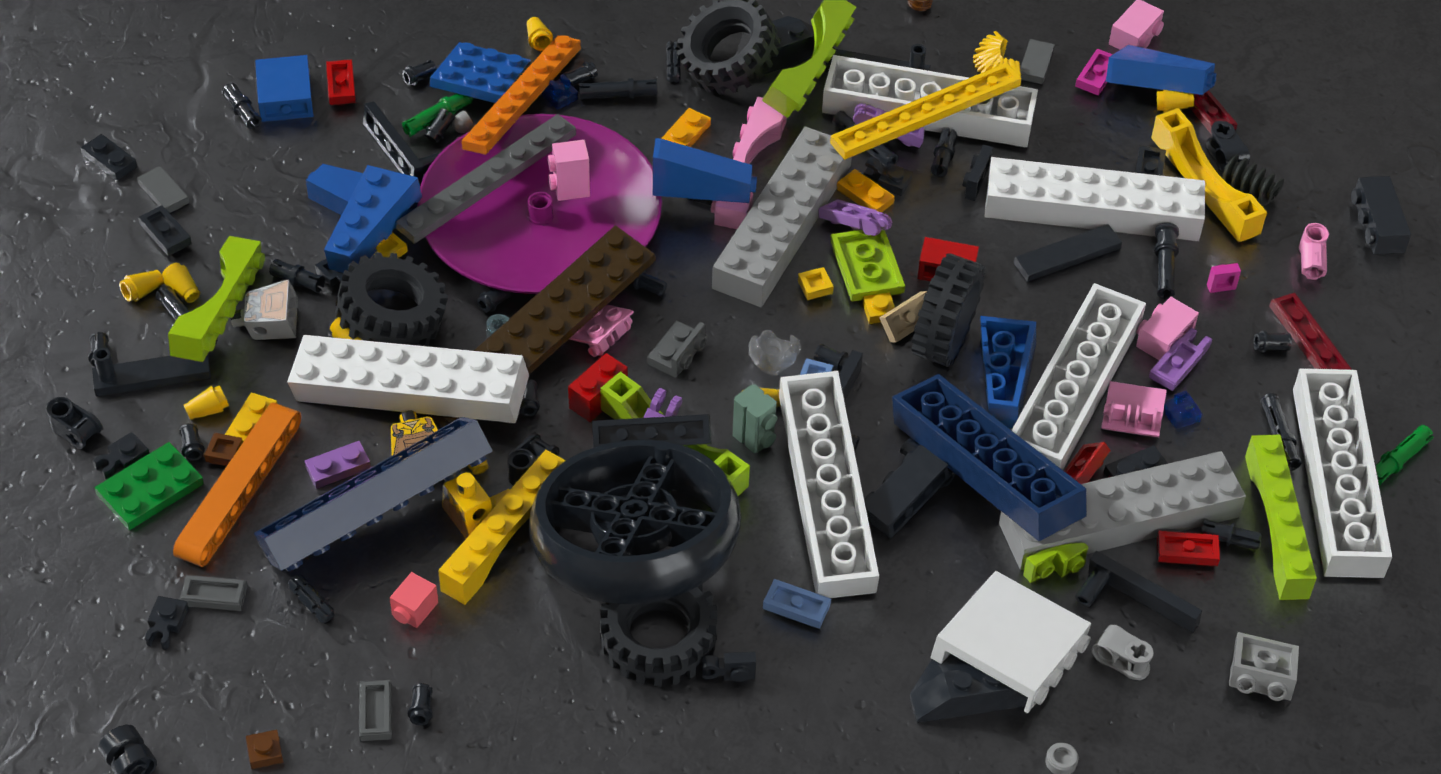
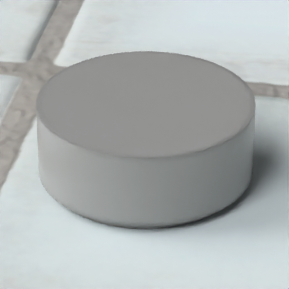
(1062, 758)

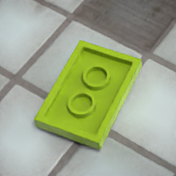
(867, 264)

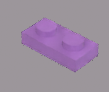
(337, 464)

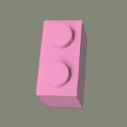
(1137, 26)
(569, 170)
(1165, 327)

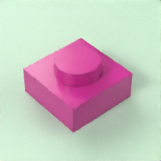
(1223, 277)

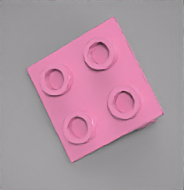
(604, 329)
(1134, 409)

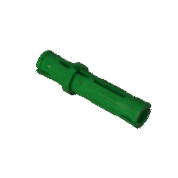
(425, 118)
(1392, 461)

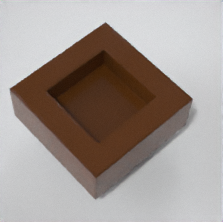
(222, 448)
(264, 749)

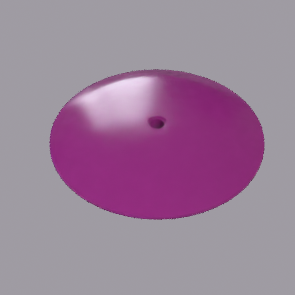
(521, 231)

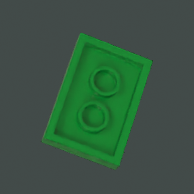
(149, 485)

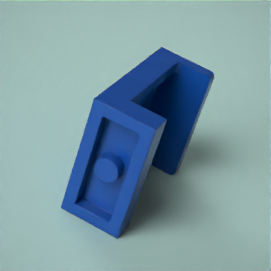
(284, 88)

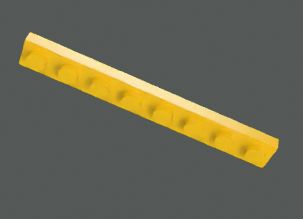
(925, 111)

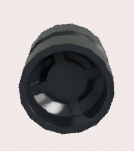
(126, 751)

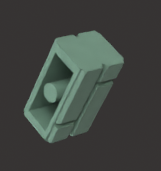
(754, 418)

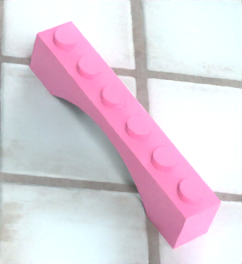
(763, 128)

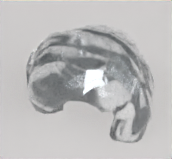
(772, 353)

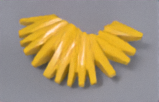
(992, 54)

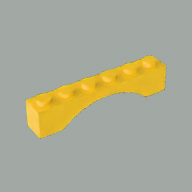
(1235, 209)
(472, 561)

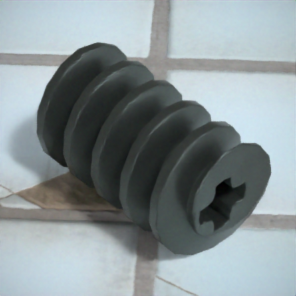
(1251, 182)

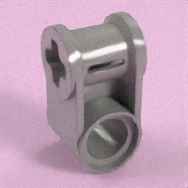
(1121, 650)

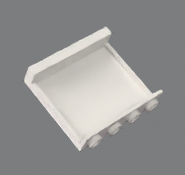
(1014, 637)

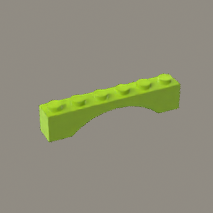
(792, 83)
(198, 330)
(627, 400)
(1291, 554)

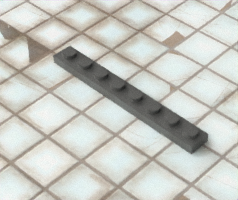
(485, 179)

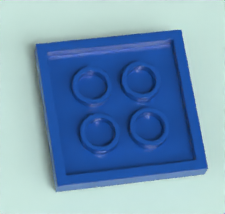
(478, 72)

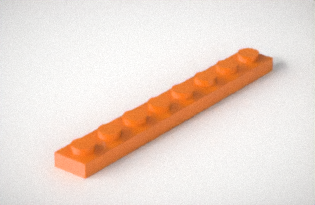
(521, 95)

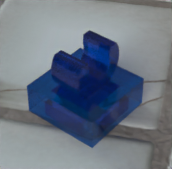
(560, 92)
(1182, 410)

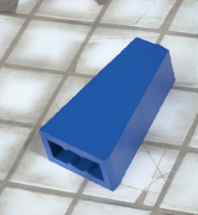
(1160, 71)
(699, 174)
(334, 187)

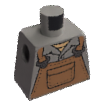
(269, 312)

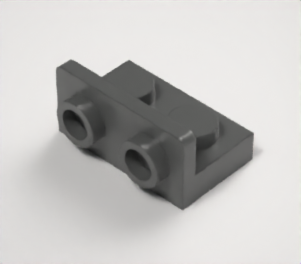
(677, 348)

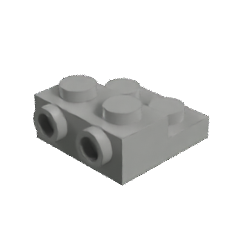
(1264, 666)

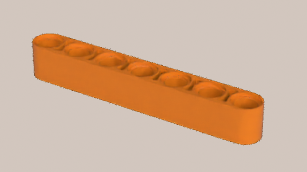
(237, 485)

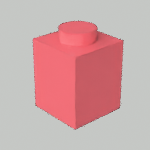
(413, 600)

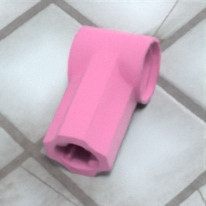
(1313, 251)

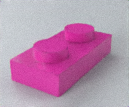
(1094, 73)

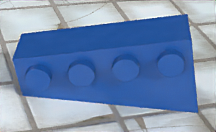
(370, 215)
(1007, 360)

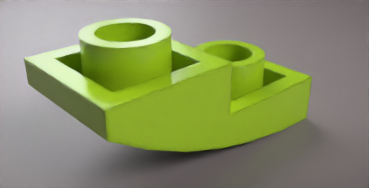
(1061, 558)

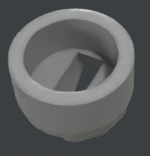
(462, 122)

